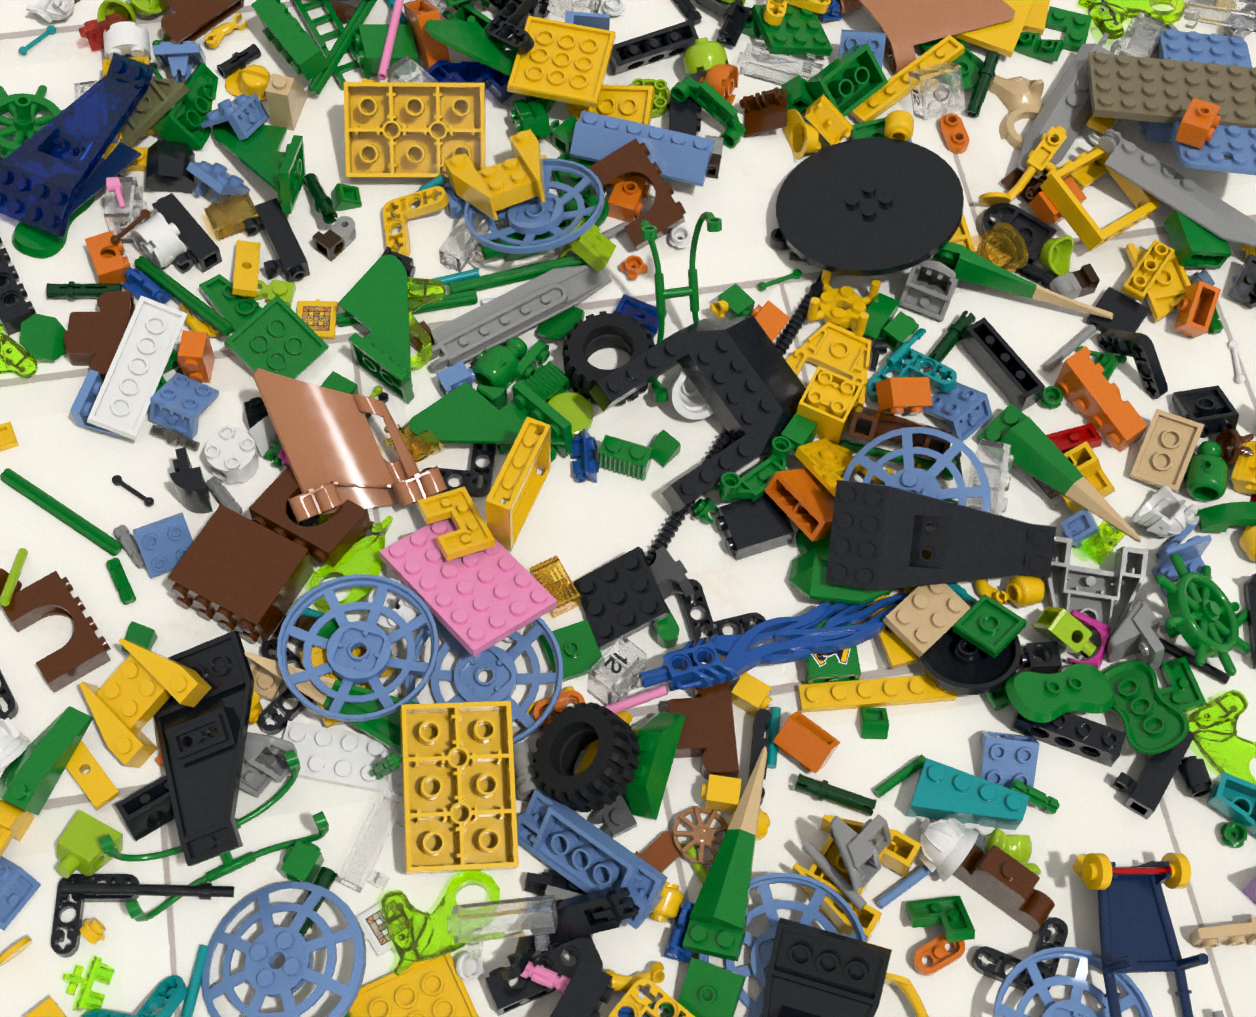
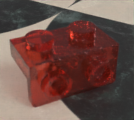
(94, 30)

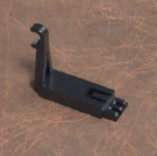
(577, 918)

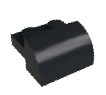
(190, 484)

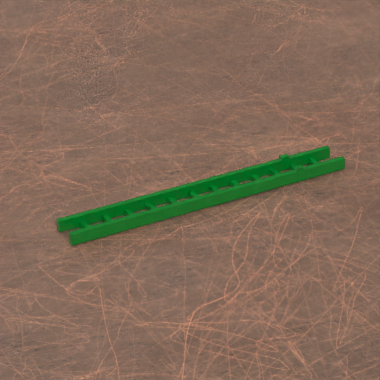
(320, 40)

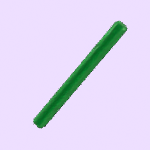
(341, 45)
(514, 275)
(184, 296)
(450, 301)
(61, 512)

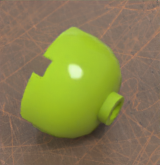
(704, 55)

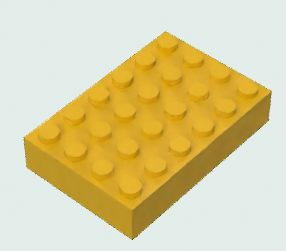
(412, 127)
(458, 787)

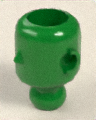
(499, 363)
(1207, 473)

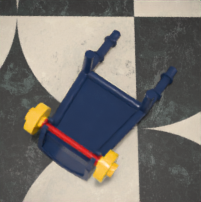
(1137, 922)

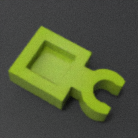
(283, 289)

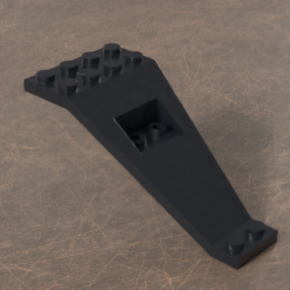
(883, 534)
(208, 773)
(823, 974)

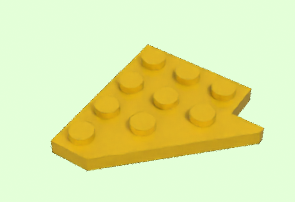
(621, 102)

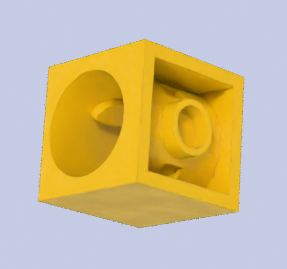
(830, 403)

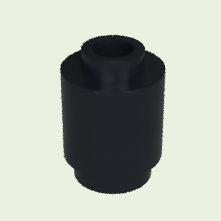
(1195, 776)

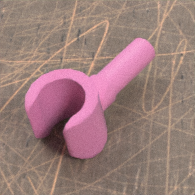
(114, 184)

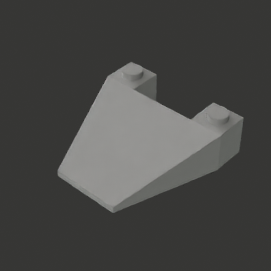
(1096, 592)

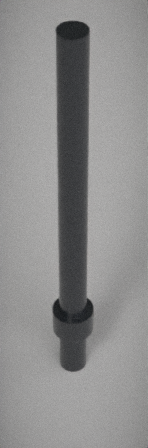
(203, 891)

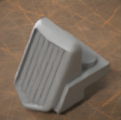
(929, 289)
(1138, 635)
(263, 762)
(861, 850)

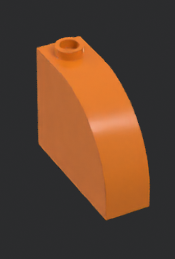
(429, 49)
(804, 501)

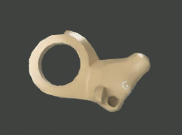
(1021, 99)

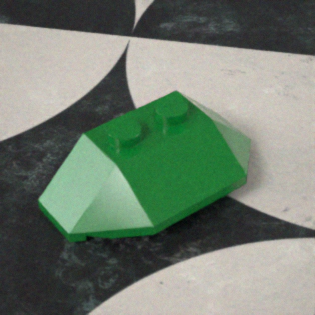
(809, 577)
(657, 744)

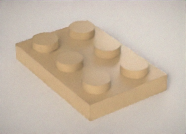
(1166, 450)
(926, 616)

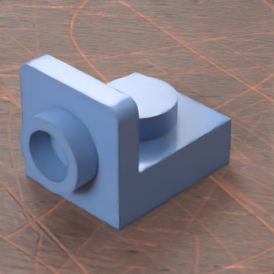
(1079, 527)

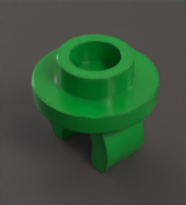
(273, 452)
(701, 510)

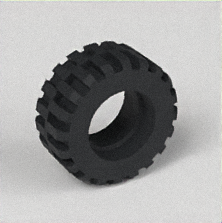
(599, 333)
(606, 774)

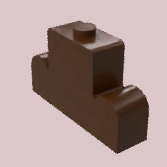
(193, 18)
(97, 335)
(708, 730)
(1006, 885)

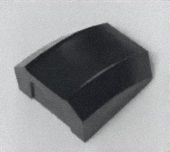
(168, 166)

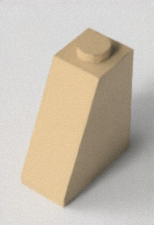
(285, 101)

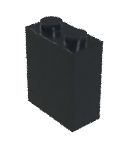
(754, 526)

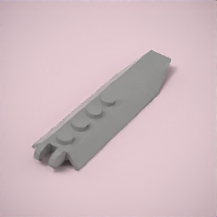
(1066, 106)
(1177, 190)
(514, 313)

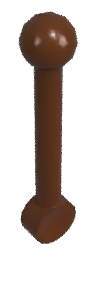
(144, 214)

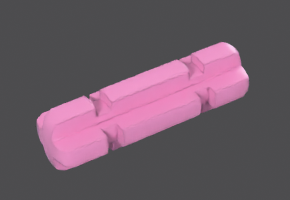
(546, 977)

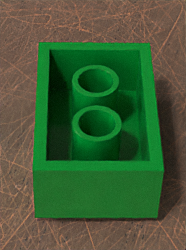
(849, 79)

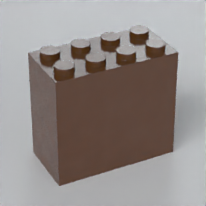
(241, 575)

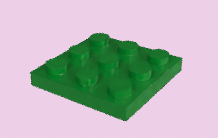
(796, 35)
(276, 341)

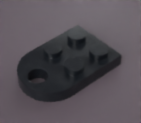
(1031, 229)

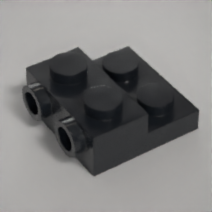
(1207, 407)

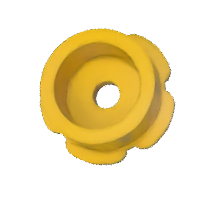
(93, 931)

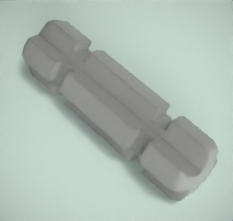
(222, 495)
(130, 545)

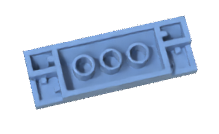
(677, 154)
(587, 854)

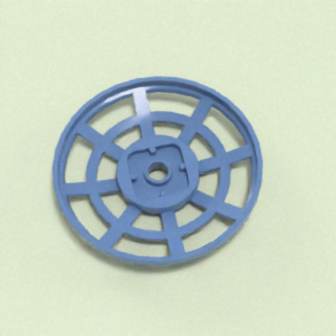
(549, 216)
(920, 480)
(354, 635)
(503, 669)
(763, 944)
(297, 951)
(1073, 1006)

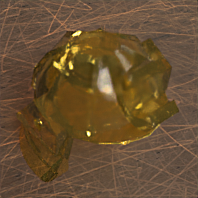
(1004, 247)
(419, 446)

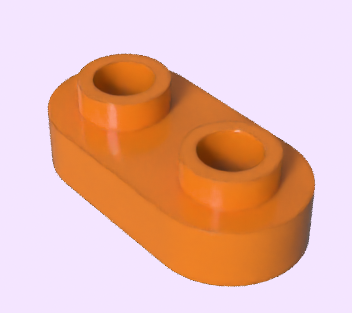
(951, 129)
(564, 699)
(937, 954)

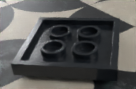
(621, 598)

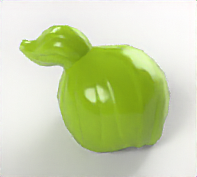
(1014, 845)

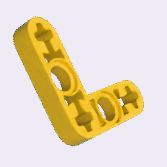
(779, 8)
(404, 212)
(640, 1006)

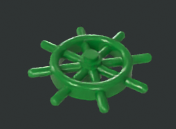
(23, 110)
(1202, 613)

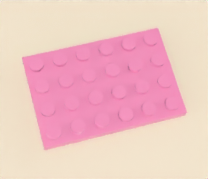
(473, 596)

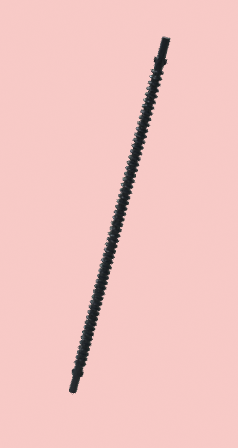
(782, 345)

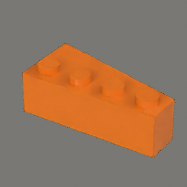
(1099, 400)

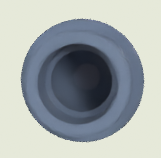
(1202, 276)

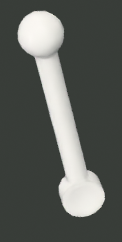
(1233, 345)

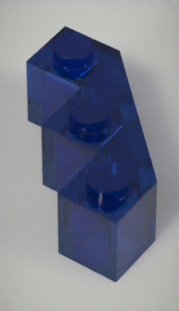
(472, 73)

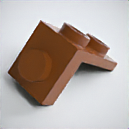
(661, 852)

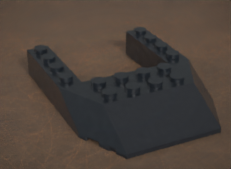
(736, 375)

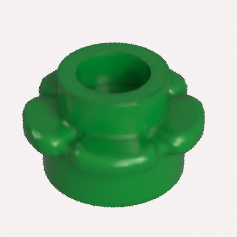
(1054, 393)
(1236, 828)

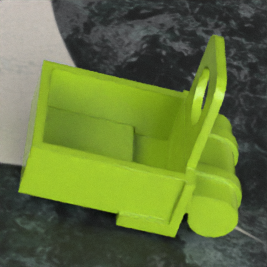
(591, 247)

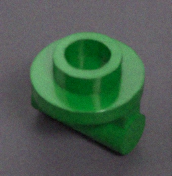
(1108, 362)

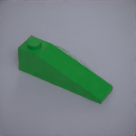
(184, 119)
(36, 771)

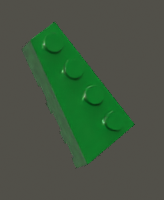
(290, 38)

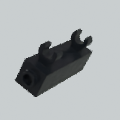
(282, 241)
(200, 247)
(1153, 780)

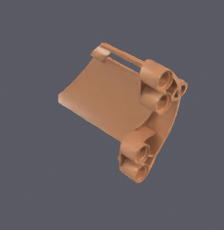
(924, 21)
(336, 450)

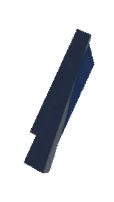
(112, 166)

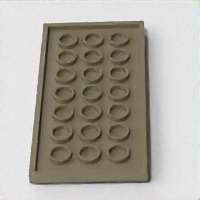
(1164, 88)

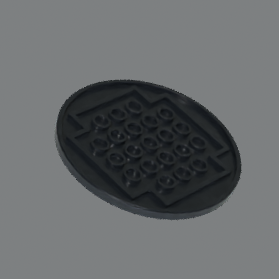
(869, 206)

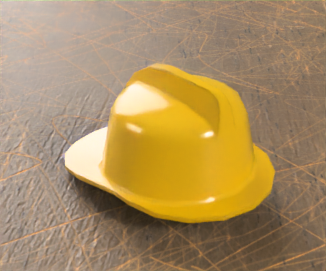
(249, 81)
(801, 135)

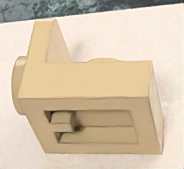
(266, 683)

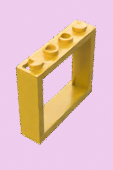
(1077, 215)
(519, 482)

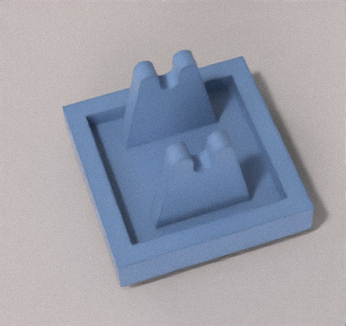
(875, 40)
(179, 57)
(217, 178)
(163, 543)

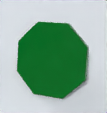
(560, 324)
(43, 337)

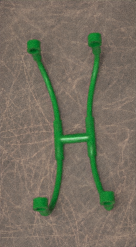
(649, 234)
(229, 864)

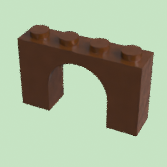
(632, 161)
(872, 423)
(325, 541)
(84, 649)

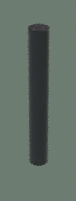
(1206, 668)

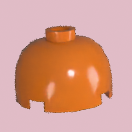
(724, 79)

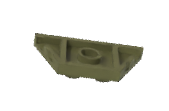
(156, 102)

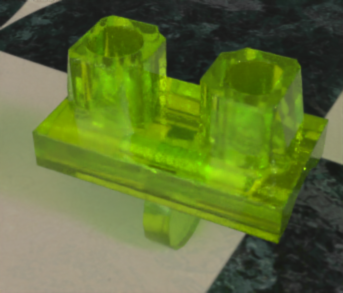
(1103, 542)
(86, 998)

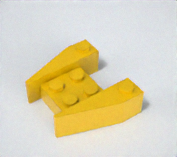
(502, 183)
(135, 696)
(897, 856)

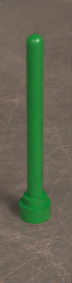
(878, 453)

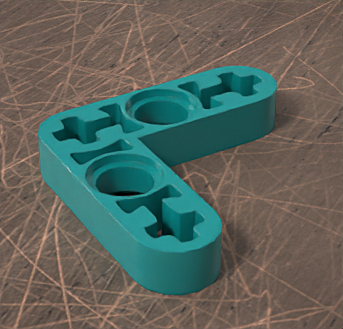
(912, 368)
(167, 996)

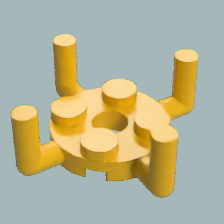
(832, 299)

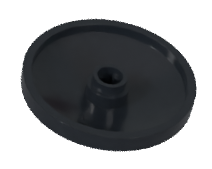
(966, 668)

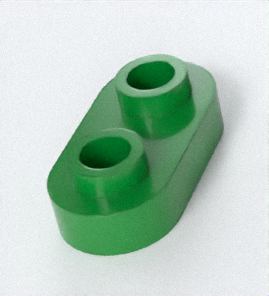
(537, 354)

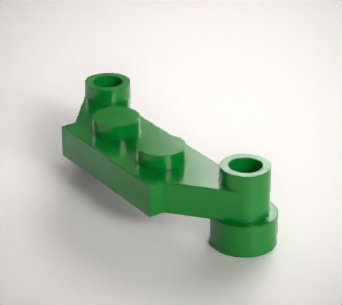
(714, 104)
(754, 482)

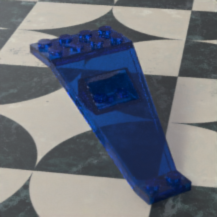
(46, 171)

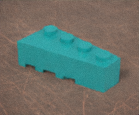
(951, 793)
(1235, 800)

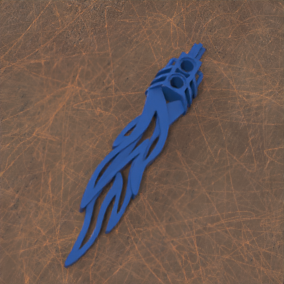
(793, 641)

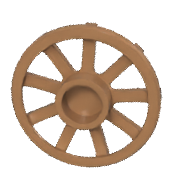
(701, 834)

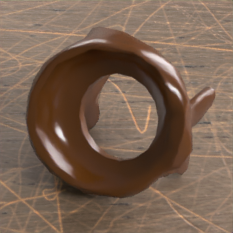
(1232, 447)

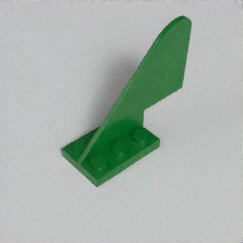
(475, 43)
(261, 155)
(383, 307)
(472, 419)

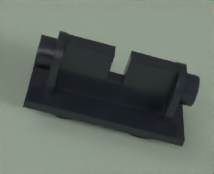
(734, 24)

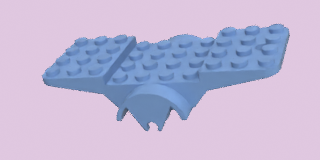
(1231, 141)

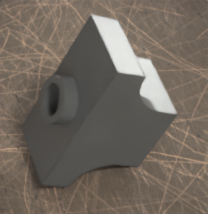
(670, 575)

